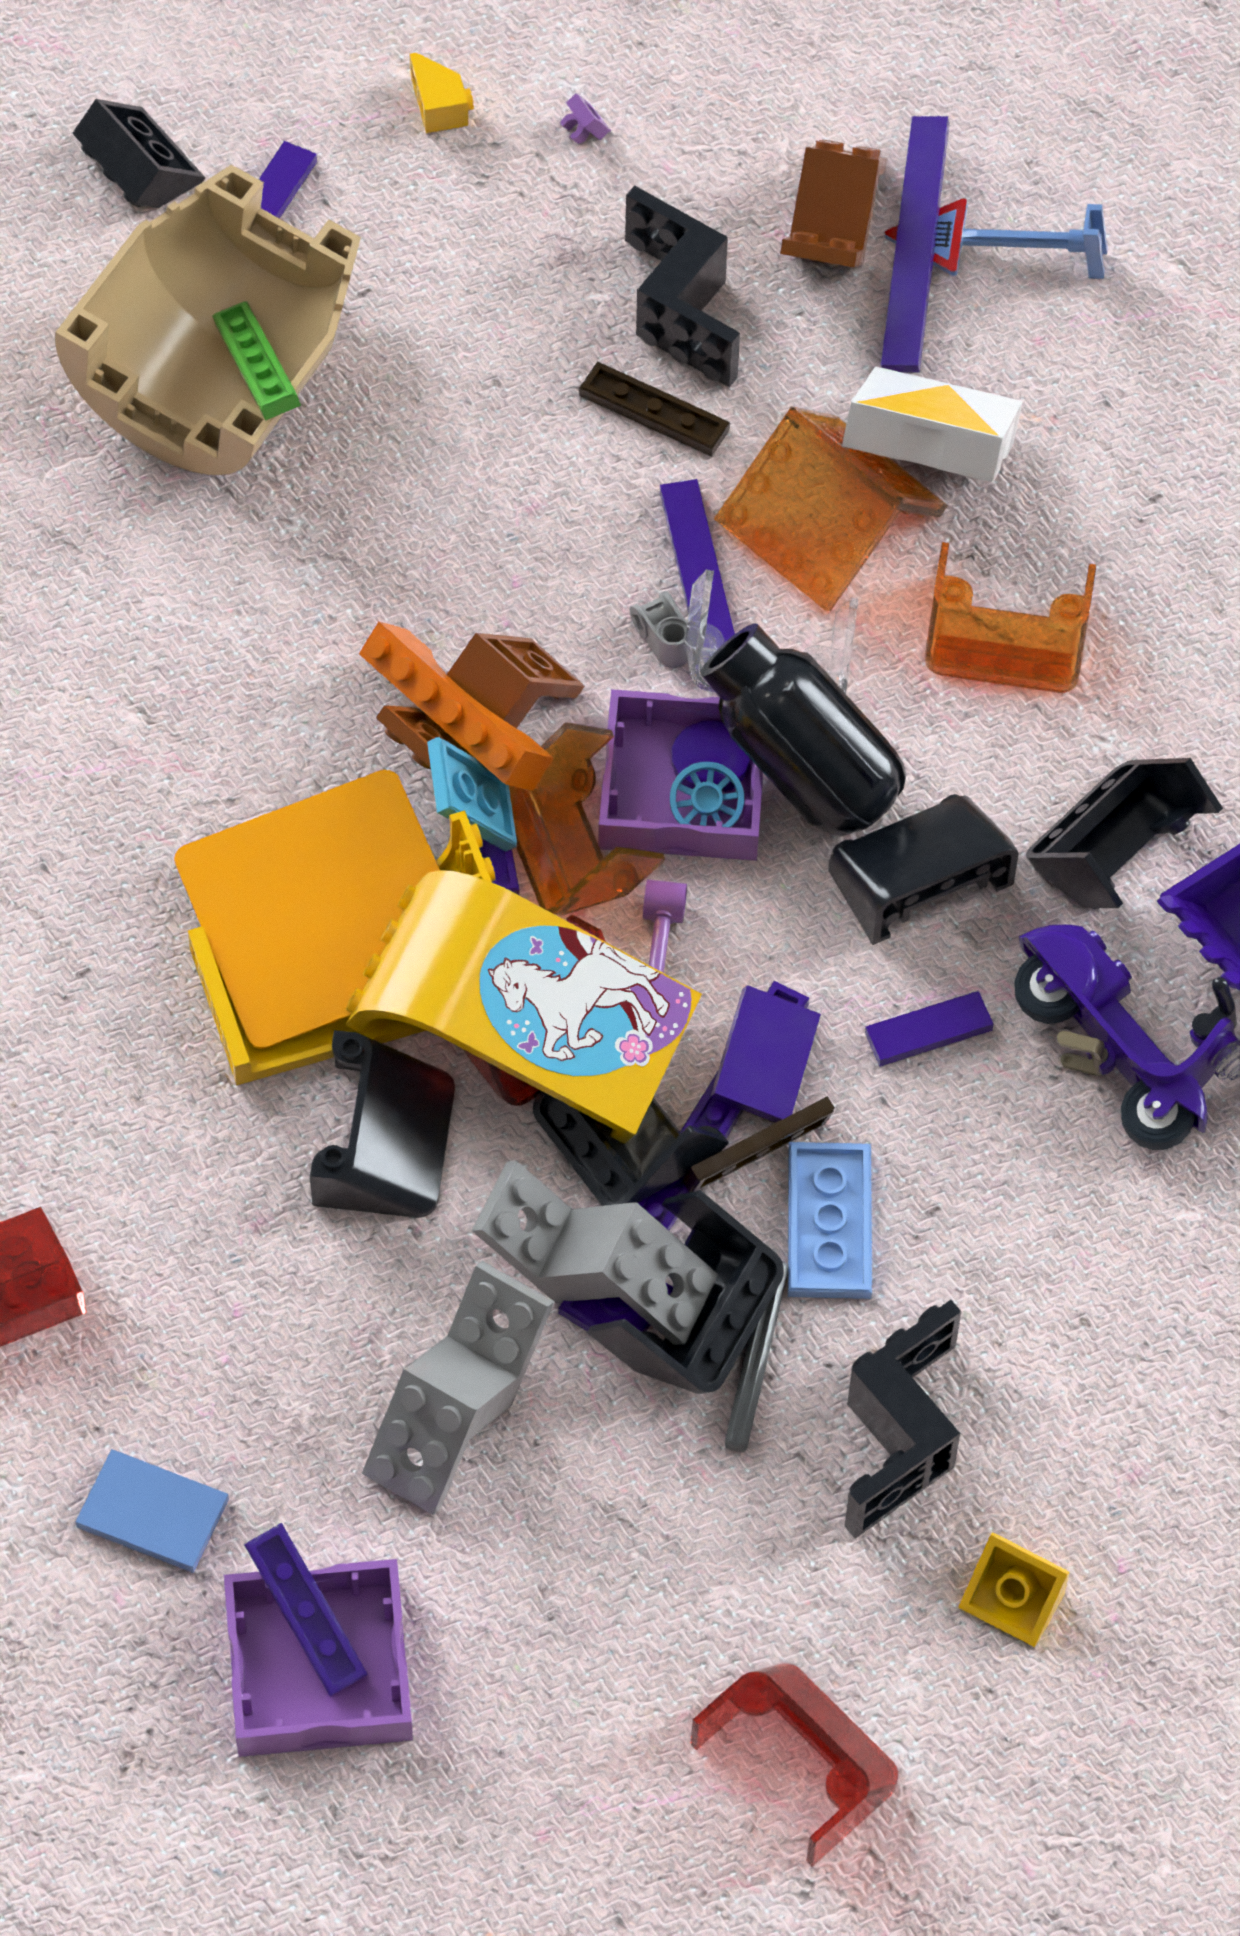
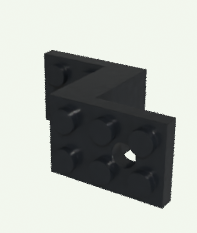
(681, 286)
(902, 1417)

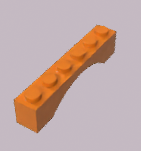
(491, 740)

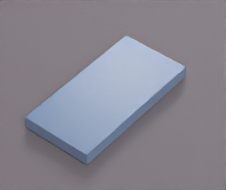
(829, 1220)

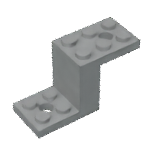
(595, 1252)
(457, 1387)

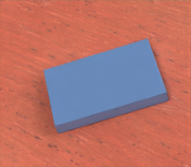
(152, 1510)

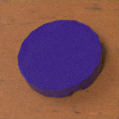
(708, 743)

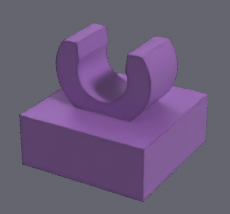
(587, 119)

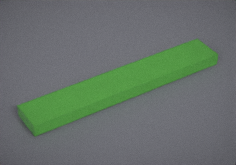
(256, 360)

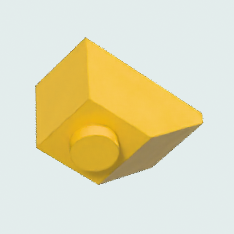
(439, 94)

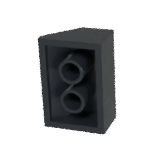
(136, 153)

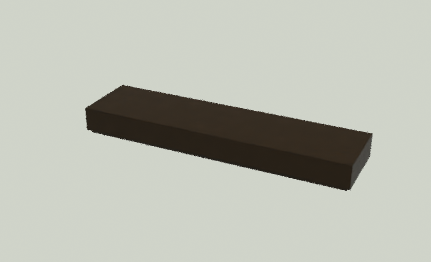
(654, 409)
(758, 1145)

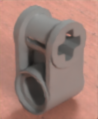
(661, 625)

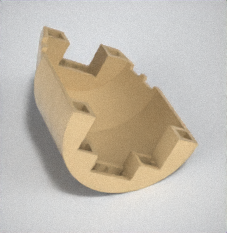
(146, 334)

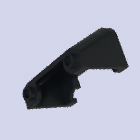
(920, 862)

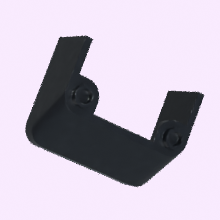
(1116, 822)
(744, 1287)

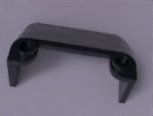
(394, 1136)
(629, 1170)

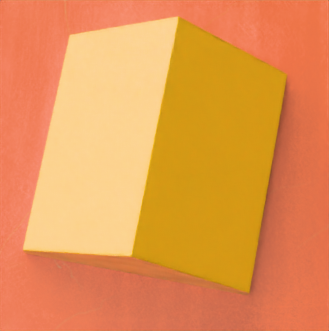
(1014, 1590)

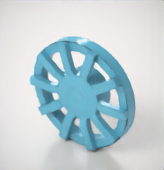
(707, 796)

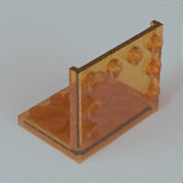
(820, 505)

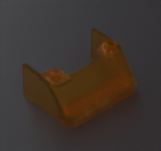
(1006, 644)
(557, 836)

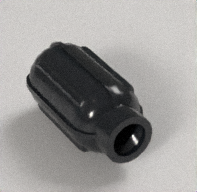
(804, 732)

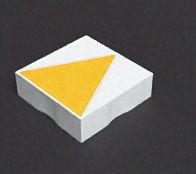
(932, 423)

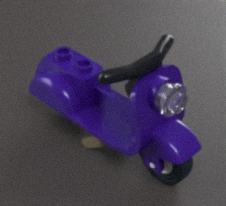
(1075, 978)

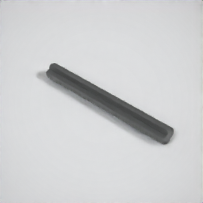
(753, 1374)

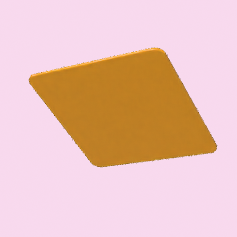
(304, 900)

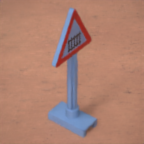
(952, 236)

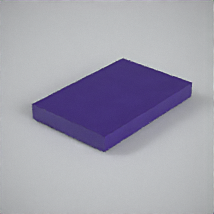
(765, 1055)

